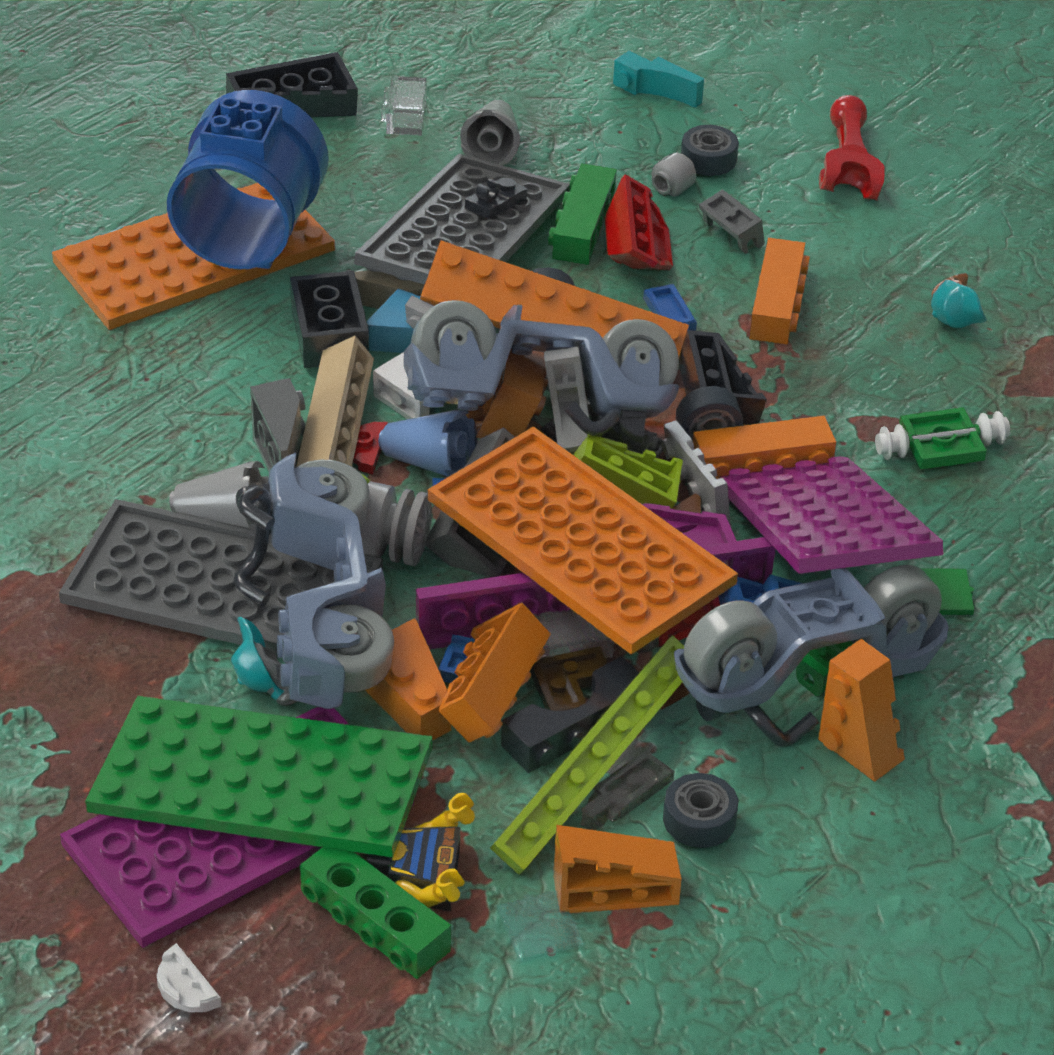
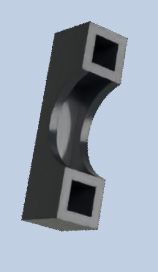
(541, 735)

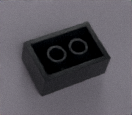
(326, 313)

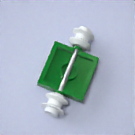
(943, 437)

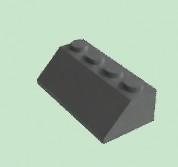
(458, 545)

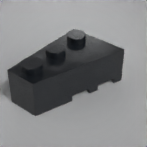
(710, 362)

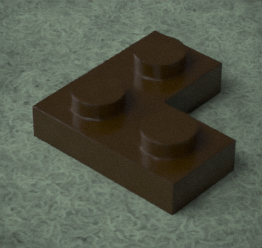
(562, 676)

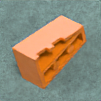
(858, 711)
(613, 871)

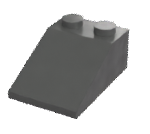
(277, 420)

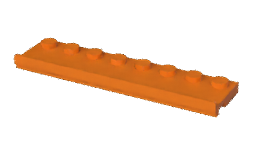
(500, 285)

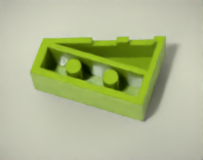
(636, 474)

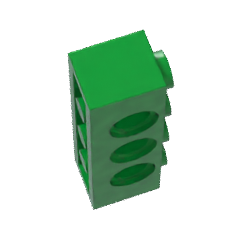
(376, 909)

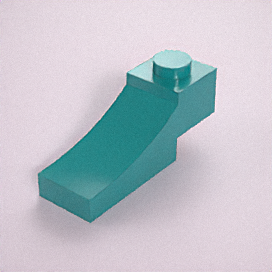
(657, 78)

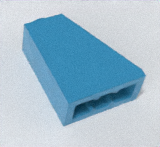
(388, 324)

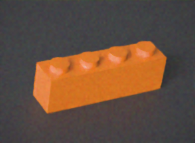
(779, 291)
(767, 444)

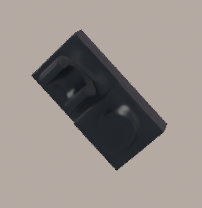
(495, 197)

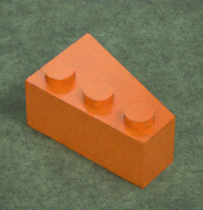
(413, 685)

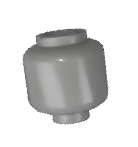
(673, 174)

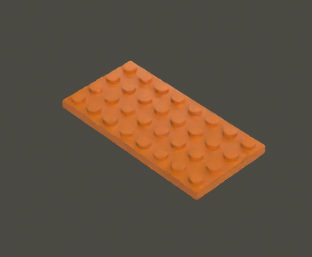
(152, 270)
(583, 539)

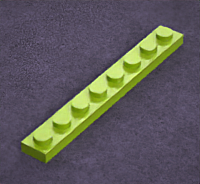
(589, 760)

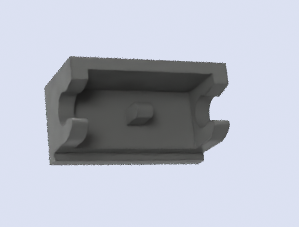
(734, 219)

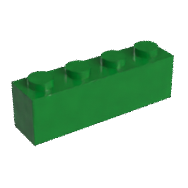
(582, 214)

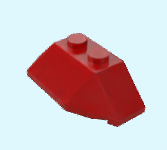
(637, 228)

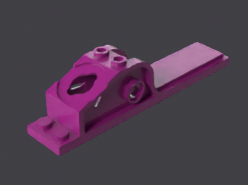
(464, 605)

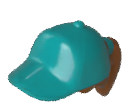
(956, 303)

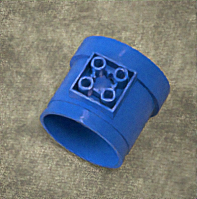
(266, 142)

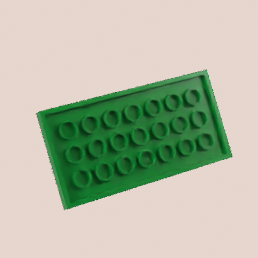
(262, 775)

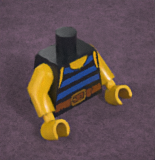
(429, 856)

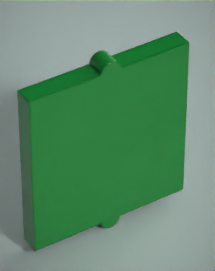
(954, 590)

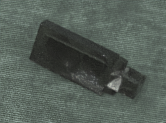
(625, 790)

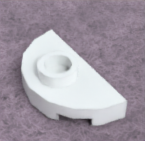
(183, 983)

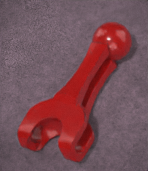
(851, 161)

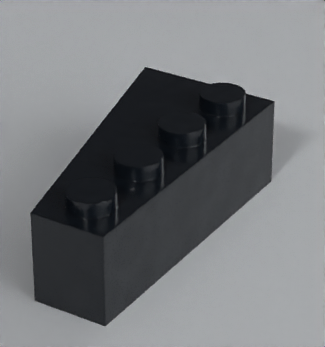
(315, 84)

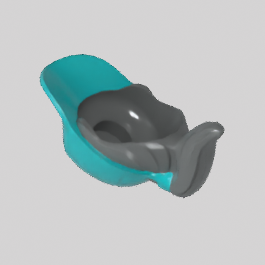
(258, 665)

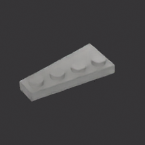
(698, 475)

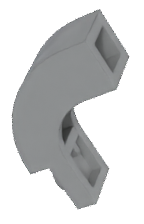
(565, 387)

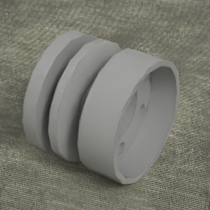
(399, 524)

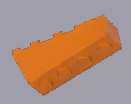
(493, 671)

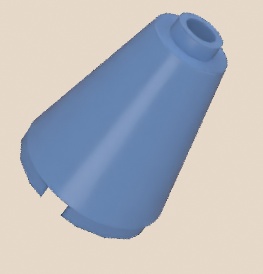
(432, 441)

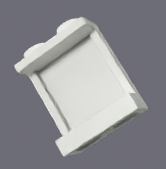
(391, 389)

